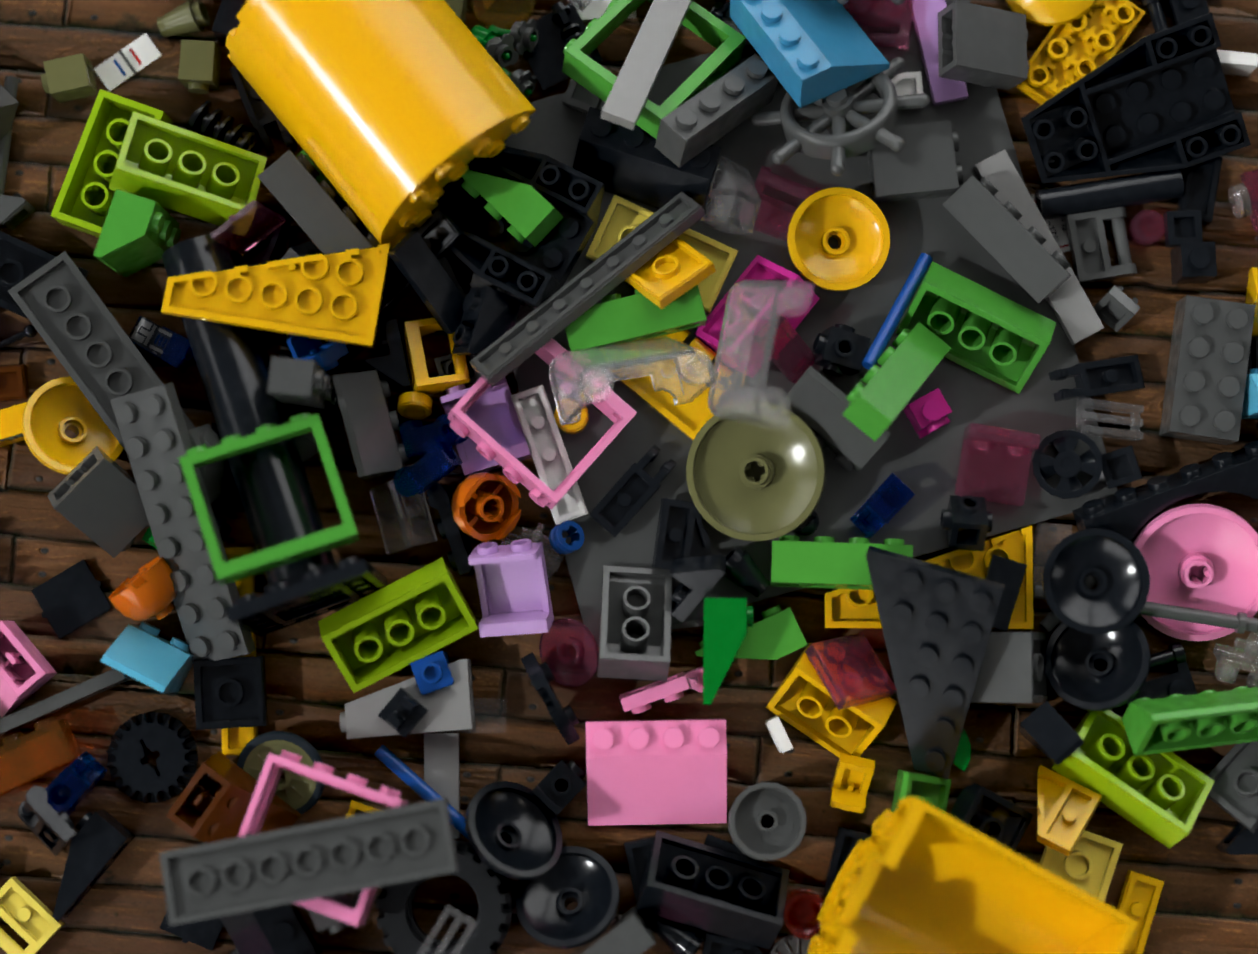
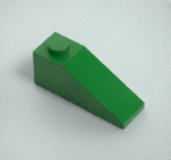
(723, 633)

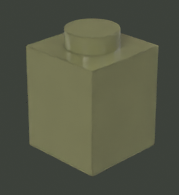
(199, 65)
(69, 78)

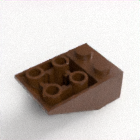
(218, 801)

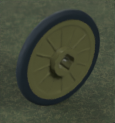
(294, 789)

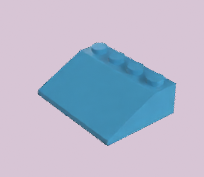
(808, 45)

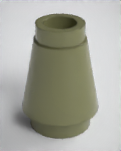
(184, 19)

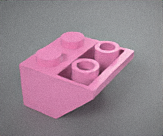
(21, 668)

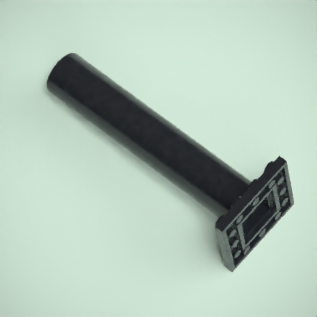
(269, 478)

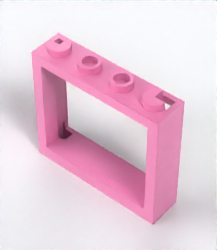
(613, 407)
(322, 773)

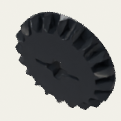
(176, 760)

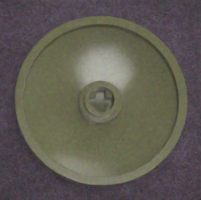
(755, 478)

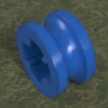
(558, 542)

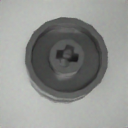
(767, 800)

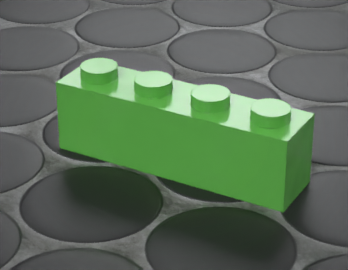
(634, 319)
(896, 382)
(826, 562)

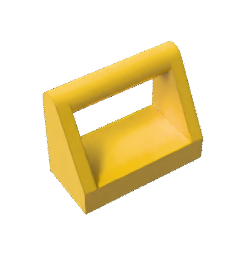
(417, 365)

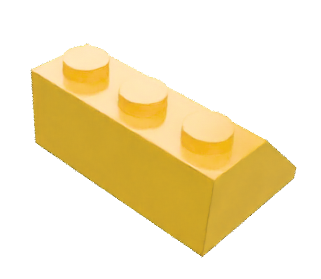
(811, 710)

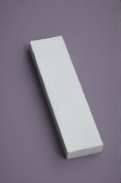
(548, 450)

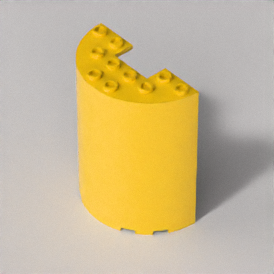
(379, 97)
(950, 890)

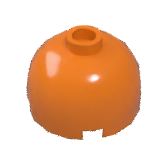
(486, 506)
(146, 593)

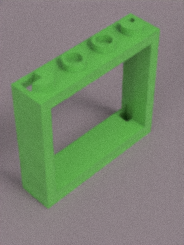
(599, 80)
(286, 552)

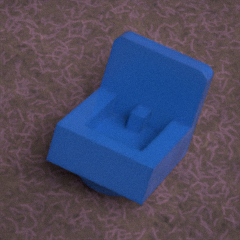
(313, 349)
(432, 672)

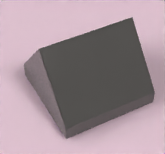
(14, 211)

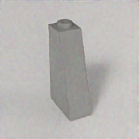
(448, 708)

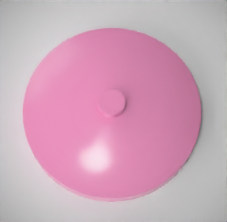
(1202, 562)

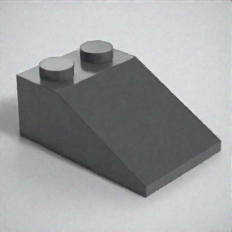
(635, 623)

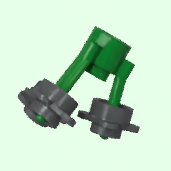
(521, 37)

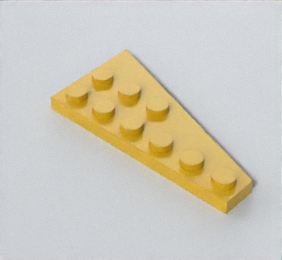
(303, 296)
(859, 608)

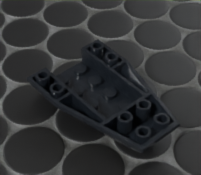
(1140, 111)
(497, 255)

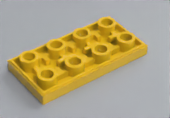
(1079, 47)

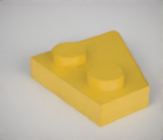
(1062, 810)

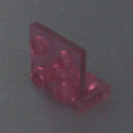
(995, 463)

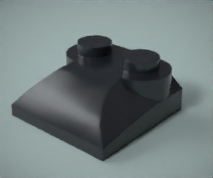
(991, 815)

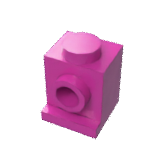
(928, 413)

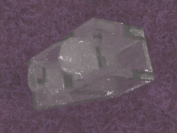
(732, 199)

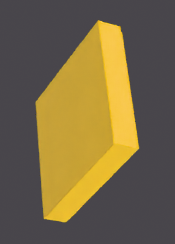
(671, 273)

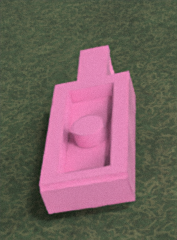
(671, 690)

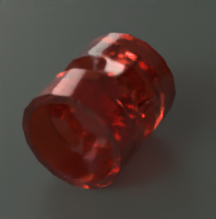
(802, 911)

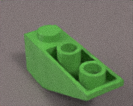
(517, 202)
(771, 637)

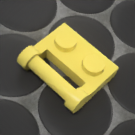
(27, 917)

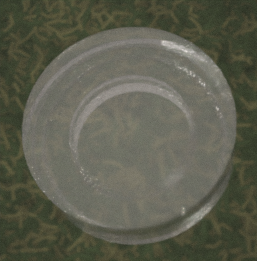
(1240, 200)

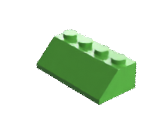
(980, 326)
(1192, 721)

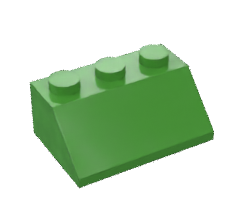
(135, 233)

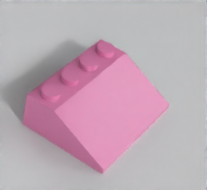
(656, 772)

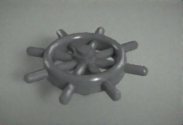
(841, 116)

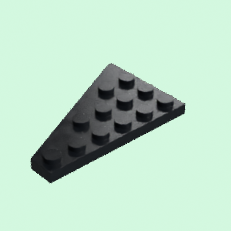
(935, 642)

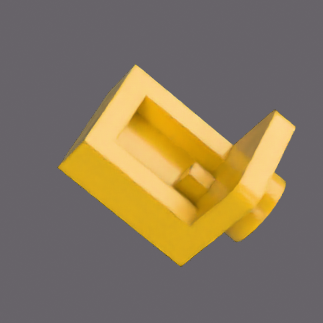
(851, 783)

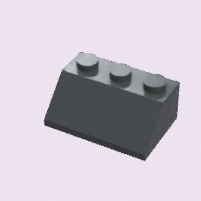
(822, 409)
(370, 424)

